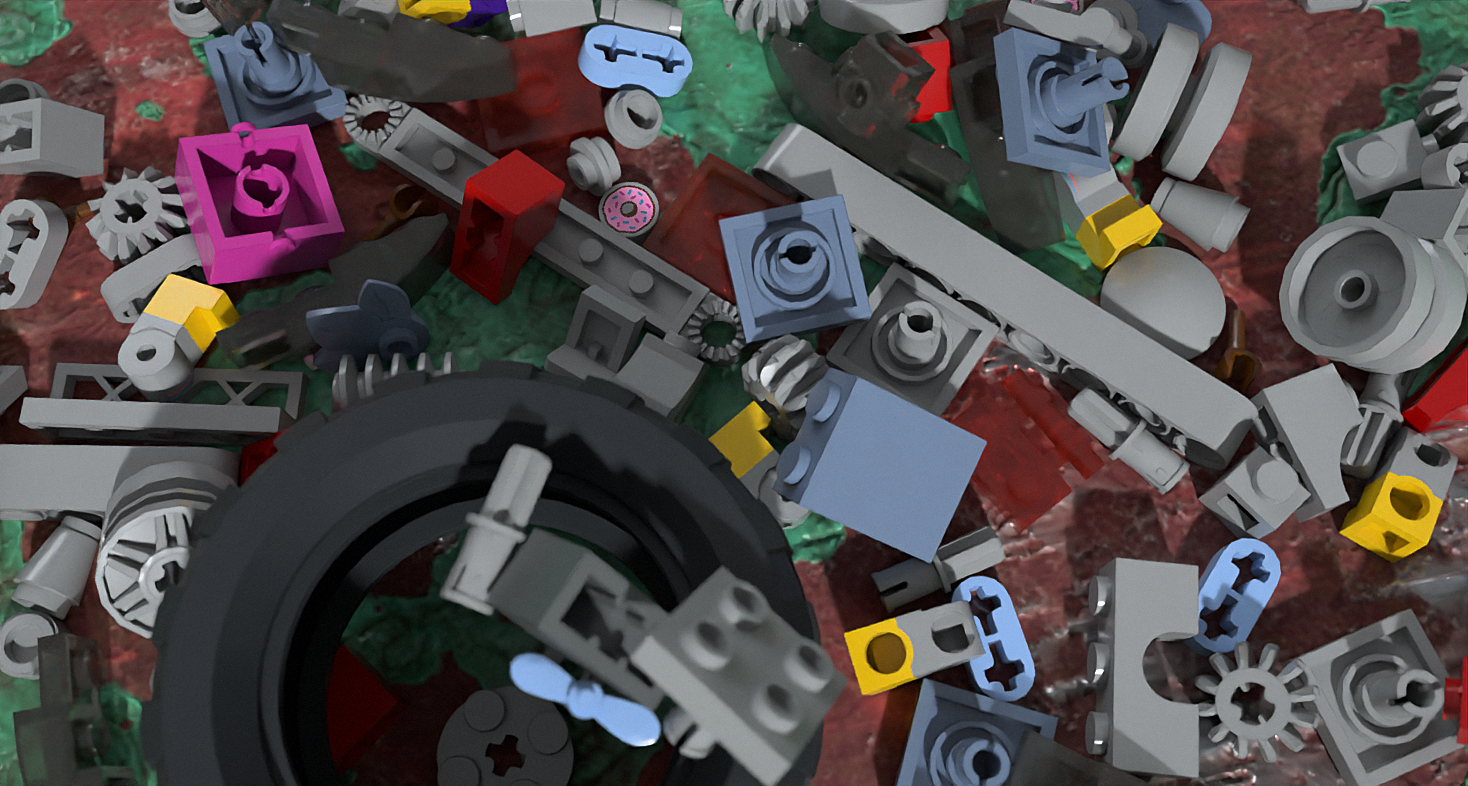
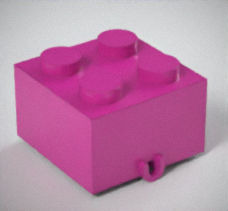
(257, 202)

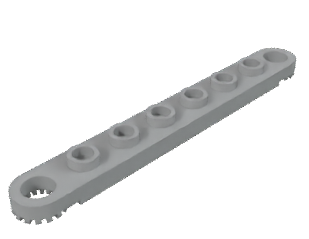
(577, 245)

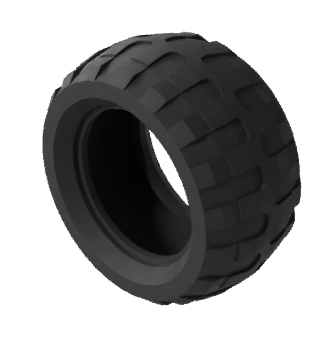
(359, 491)

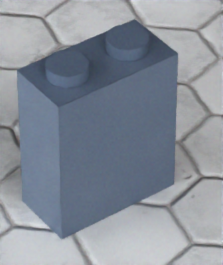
(878, 464)

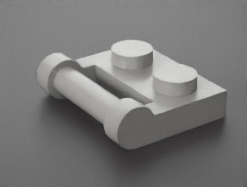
(1092, 30)

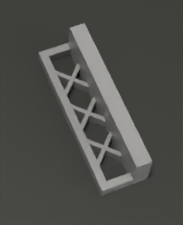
(166, 422)

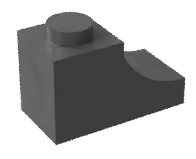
(581, 611)

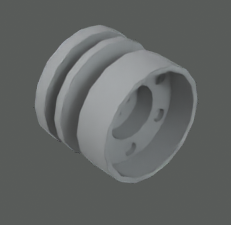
(145, 531)

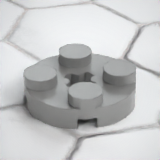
(486, 720)

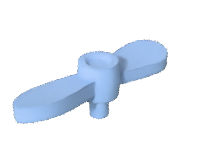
(585, 699)

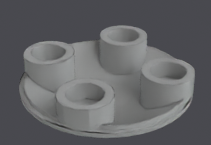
(1166, 298)

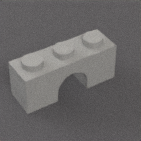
(1131, 722)

